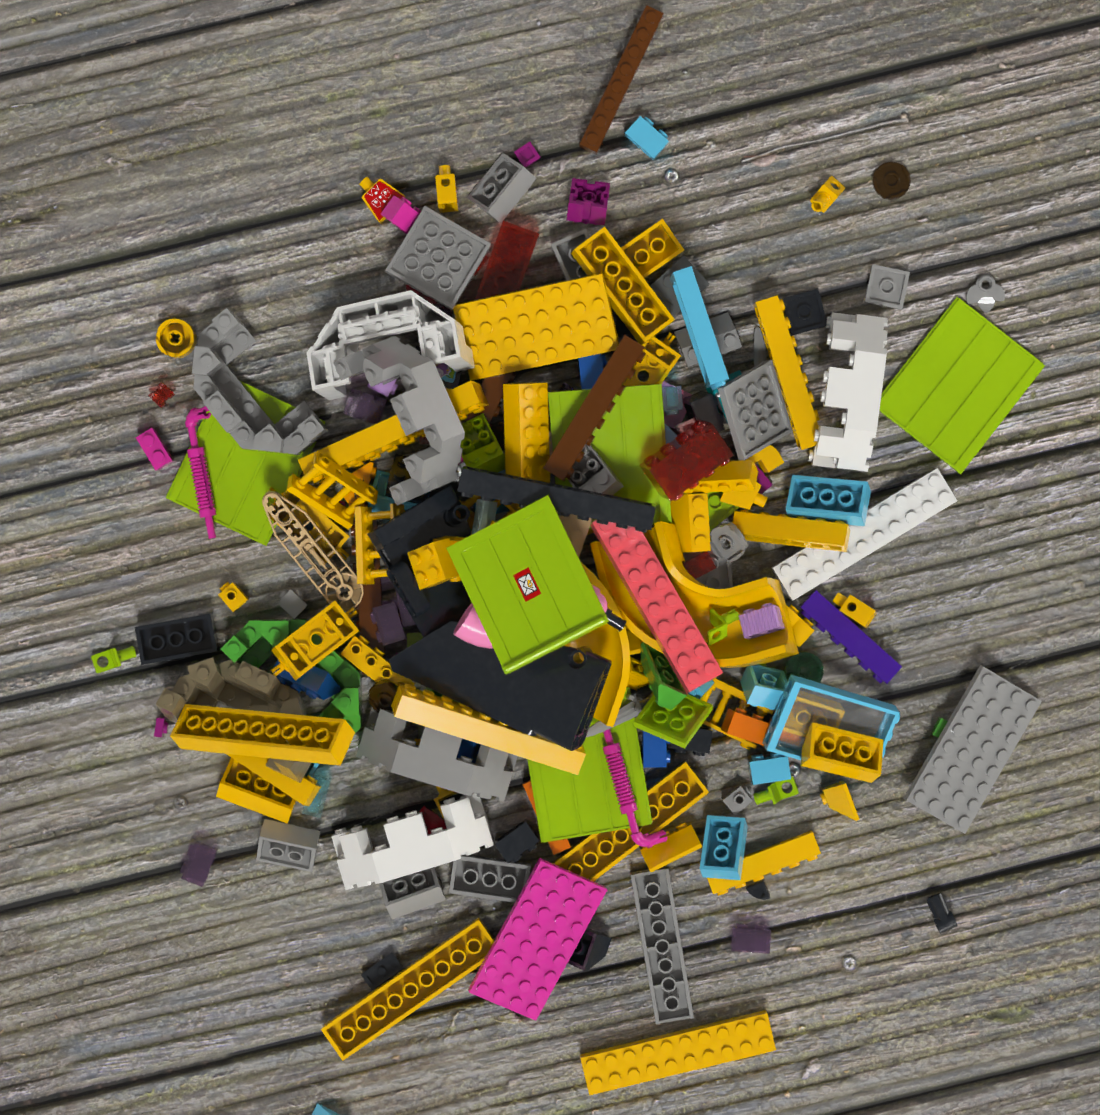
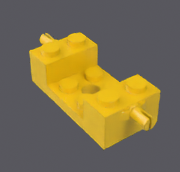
(657, 362)
(330, 529)
(298, 652)

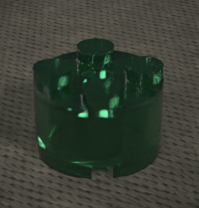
(805, 659)

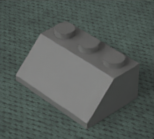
(501, 187)
(724, 333)
(288, 845)
(412, 892)

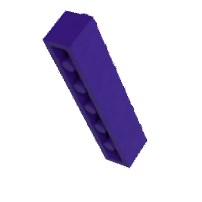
(850, 636)

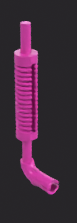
(199, 470)
(625, 795)

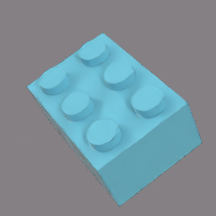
(723, 847)

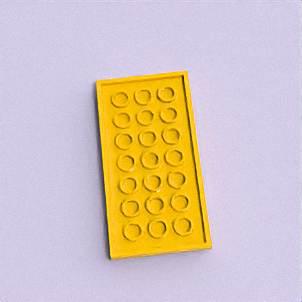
(538, 326)

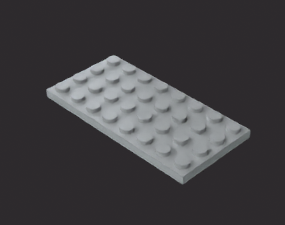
(972, 749)

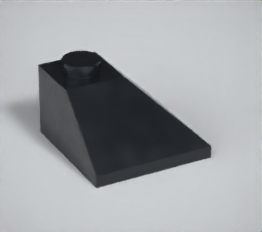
(590, 949)

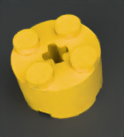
(186, 340)

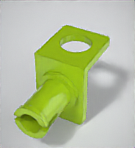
(720, 624)
(114, 658)
(776, 792)

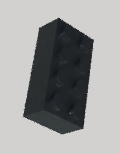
(176, 638)

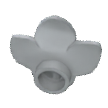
(985, 296)

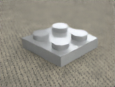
(887, 287)

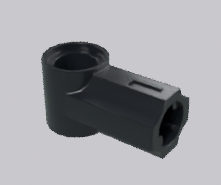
(943, 917)

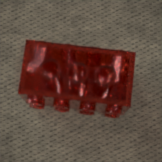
(686, 460)

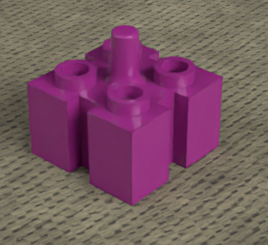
(588, 202)

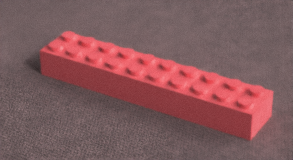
(659, 604)

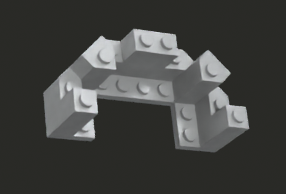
(234, 405)
(421, 407)
(435, 758)

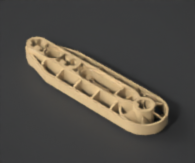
(304, 542)

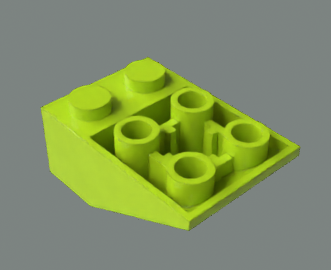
(480, 446)

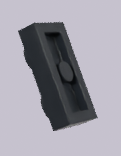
(382, 970)

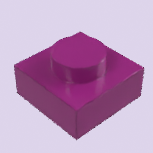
(527, 154)
(161, 727)

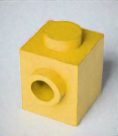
(232, 596)

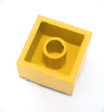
(432, 564)

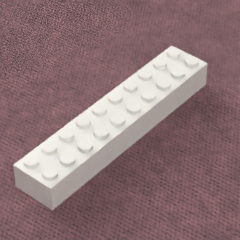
(883, 524)

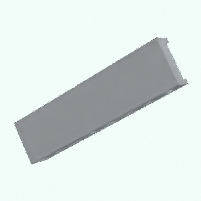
(662, 945)

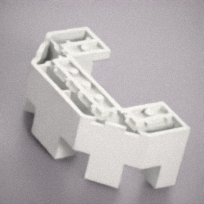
(381, 317)
(854, 390)
(411, 845)

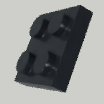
(805, 312)

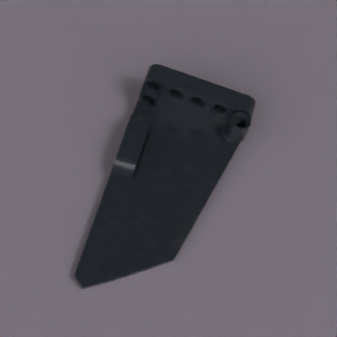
(411, 530)
(544, 698)

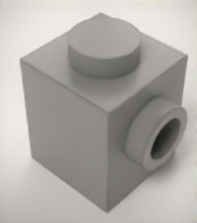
(292, 602)
(738, 799)

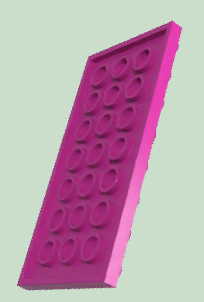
(537, 939)

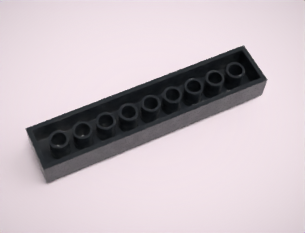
(565, 499)

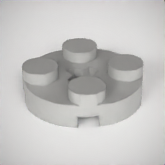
(737, 542)

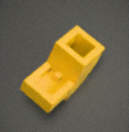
(767, 459)

